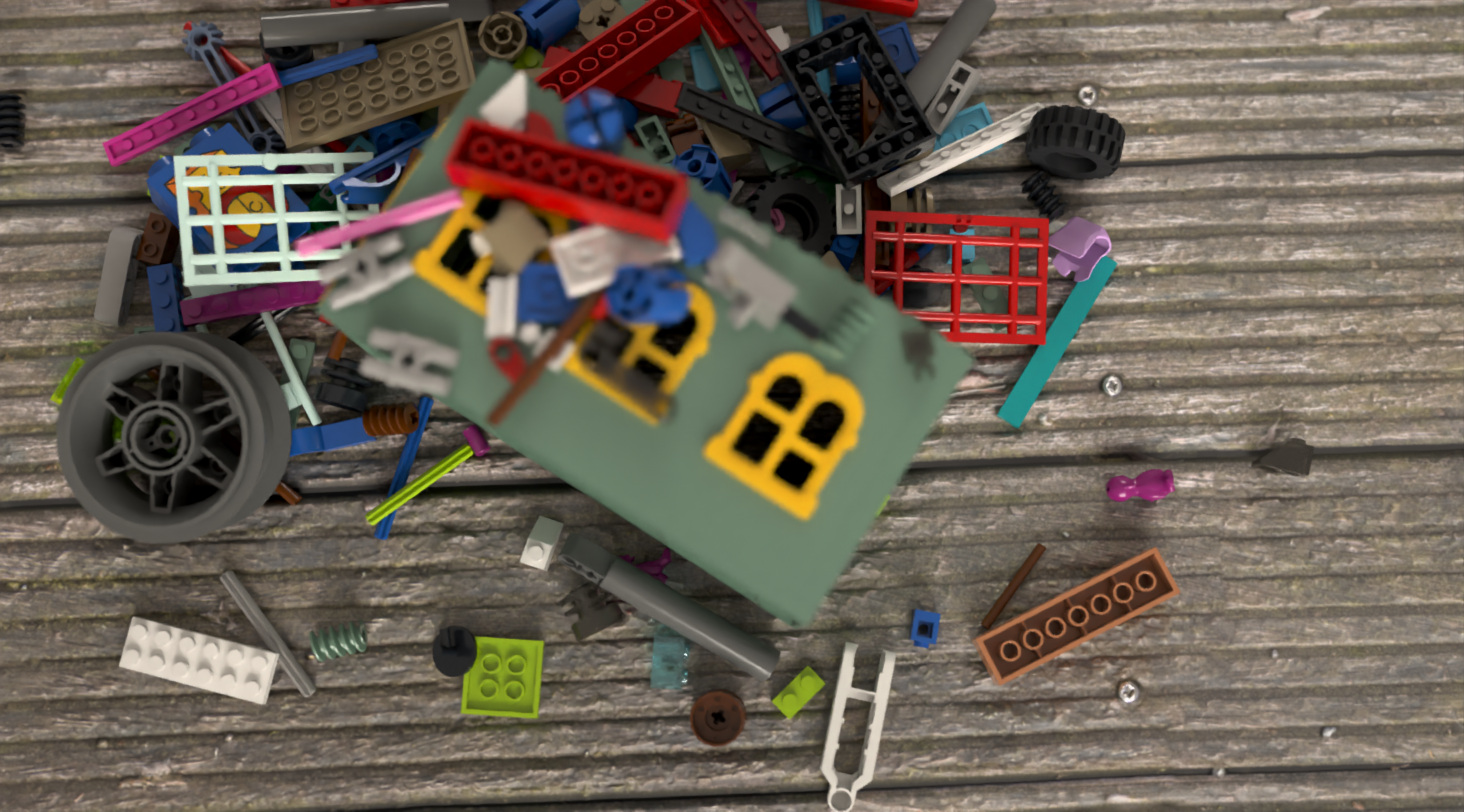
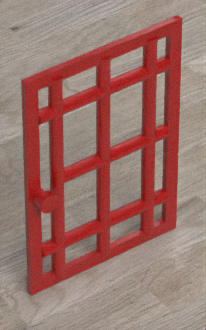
(960, 225)

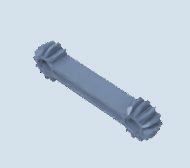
(207, 52)

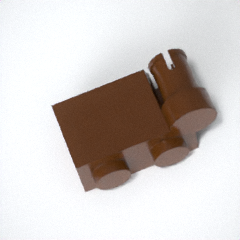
(684, 133)

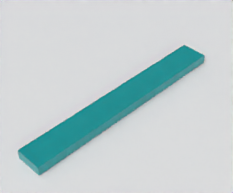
(1057, 340)

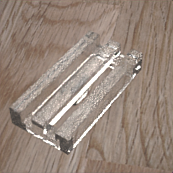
(745, 227)

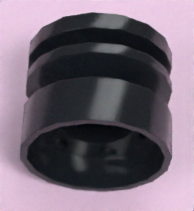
(287, 56)
(344, 385)

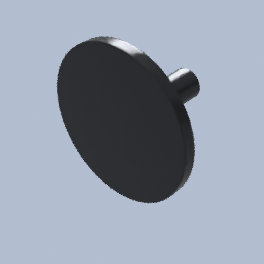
(921, 293)
(454, 651)

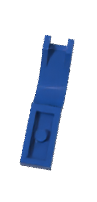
(373, 193)
(329, 437)

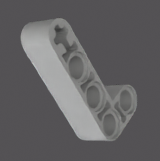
(118, 276)

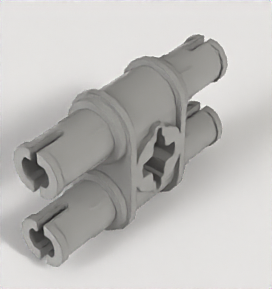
(353, 264)
(411, 376)

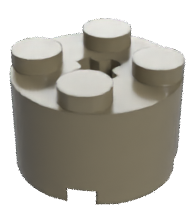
(599, 14)

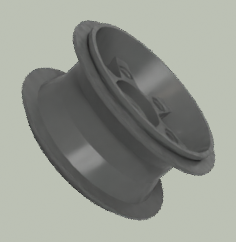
(99, 468)

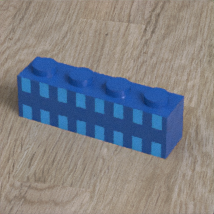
(165, 294)

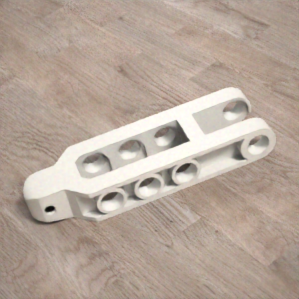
(841, 785)

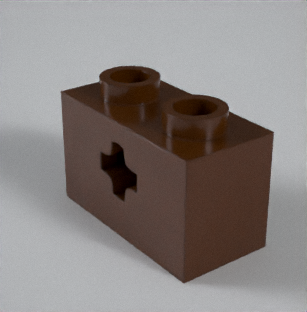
(158, 241)

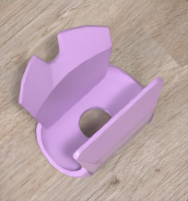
(1081, 247)

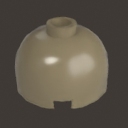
(503, 36)

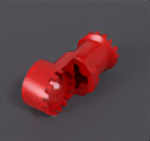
(513, 366)

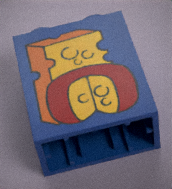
(234, 199)

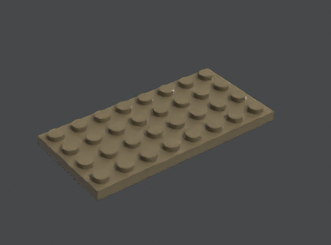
(404, 80)

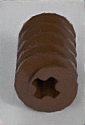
(391, 419)

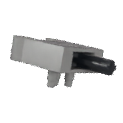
(755, 291)

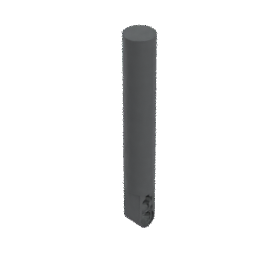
(367, 21)
(940, 57)
(669, 607)

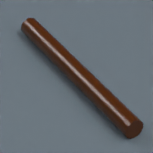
(1013, 586)

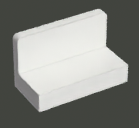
(503, 308)

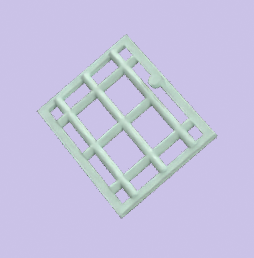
(281, 217)

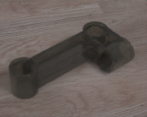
(606, 341)

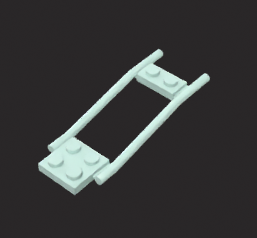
(294, 390)

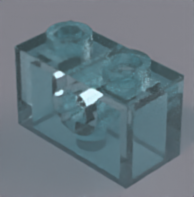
(660, 675)

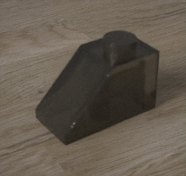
(1287, 458)

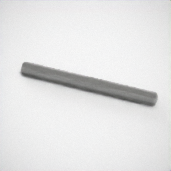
(268, 633)

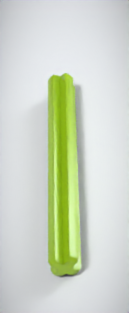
(419, 484)

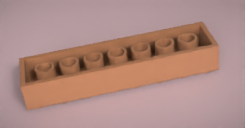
(1075, 616)

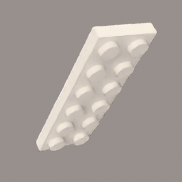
(199, 660)

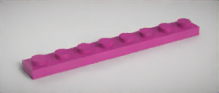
(192, 114)

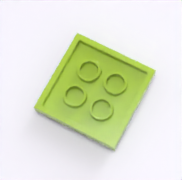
(504, 678)

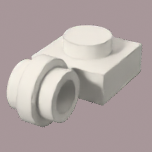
(531, 334)

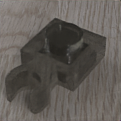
(919, 347)

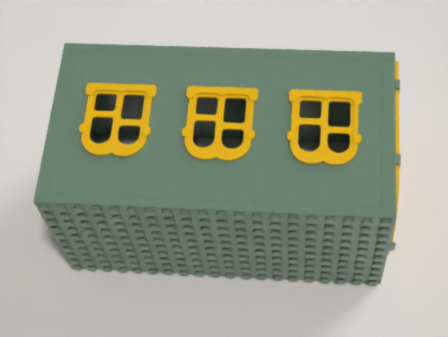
(679, 476)

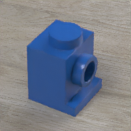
(931, 621)

